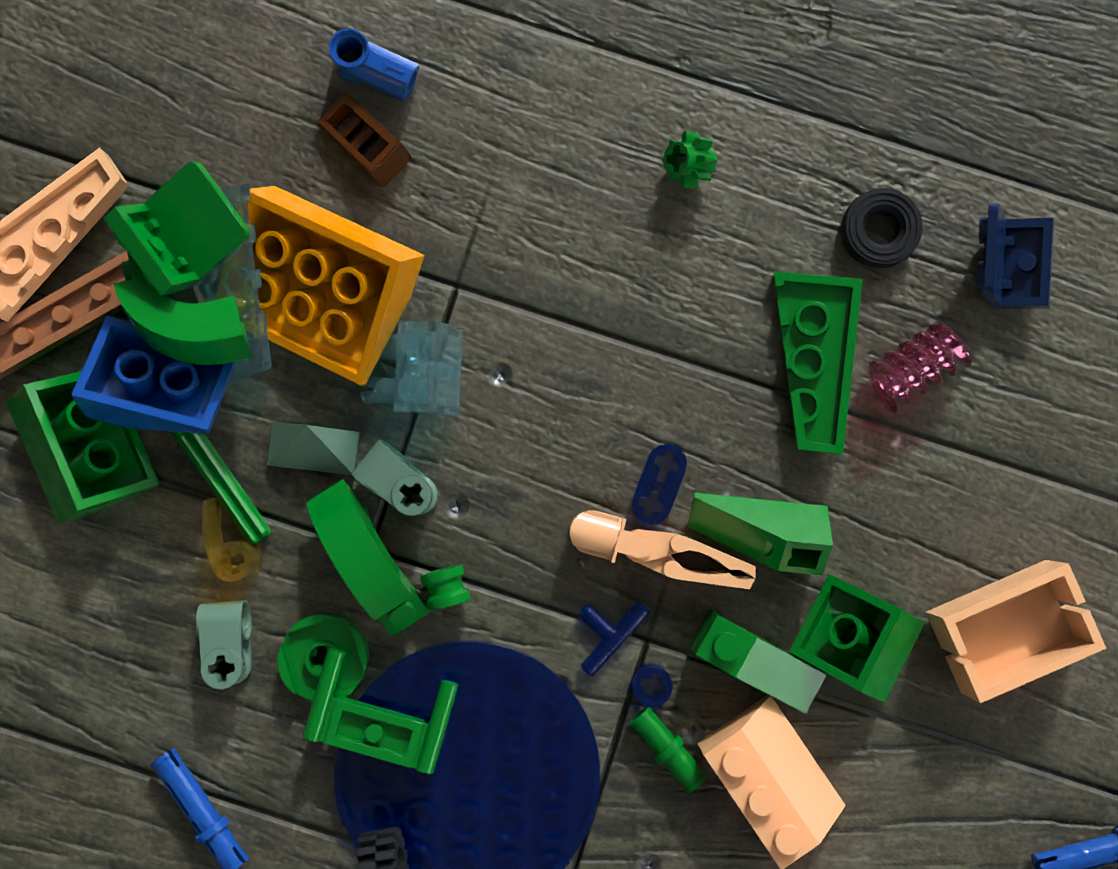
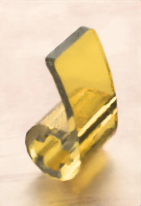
(220, 553)

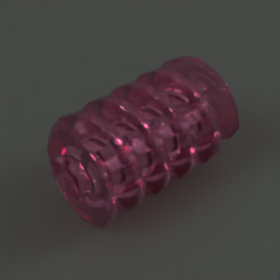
(915, 362)

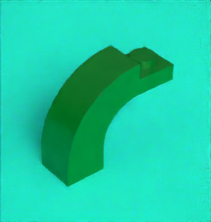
(183, 331)
(363, 559)

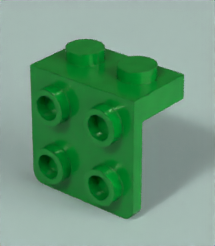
(179, 230)

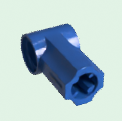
(375, 67)

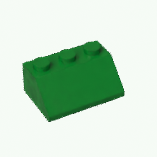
(76, 458)

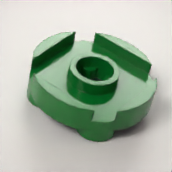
(302, 644)

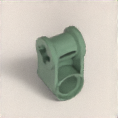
(391, 474)
(224, 635)

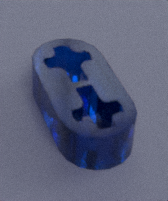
(668, 489)

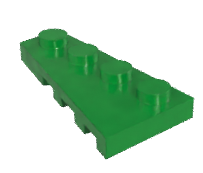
(819, 348)

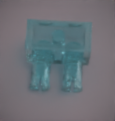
(426, 370)

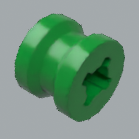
(445, 587)

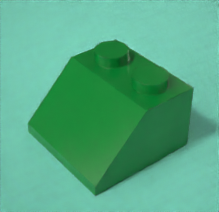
(857, 637)

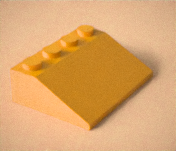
(328, 282)

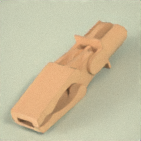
(605, 535)

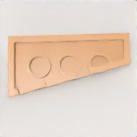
(51, 225)

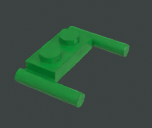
(376, 729)

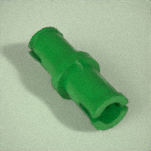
(668, 749)

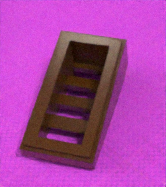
(383, 159)

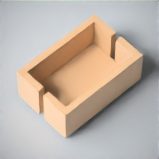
(1015, 630)

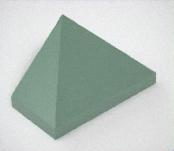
(313, 448)

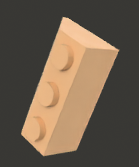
(773, 780)

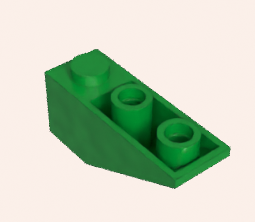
(770, 531)

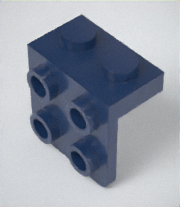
(1016, 260)

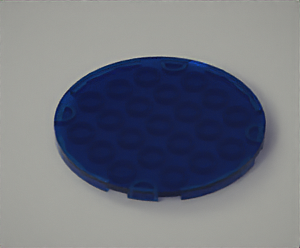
(511, 772)

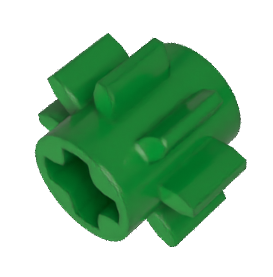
(690, 160)

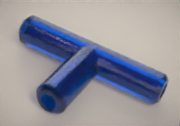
(612, 635)

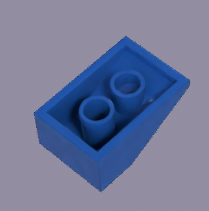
(143, 389)

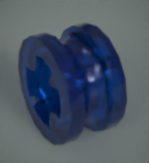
(657, 697)

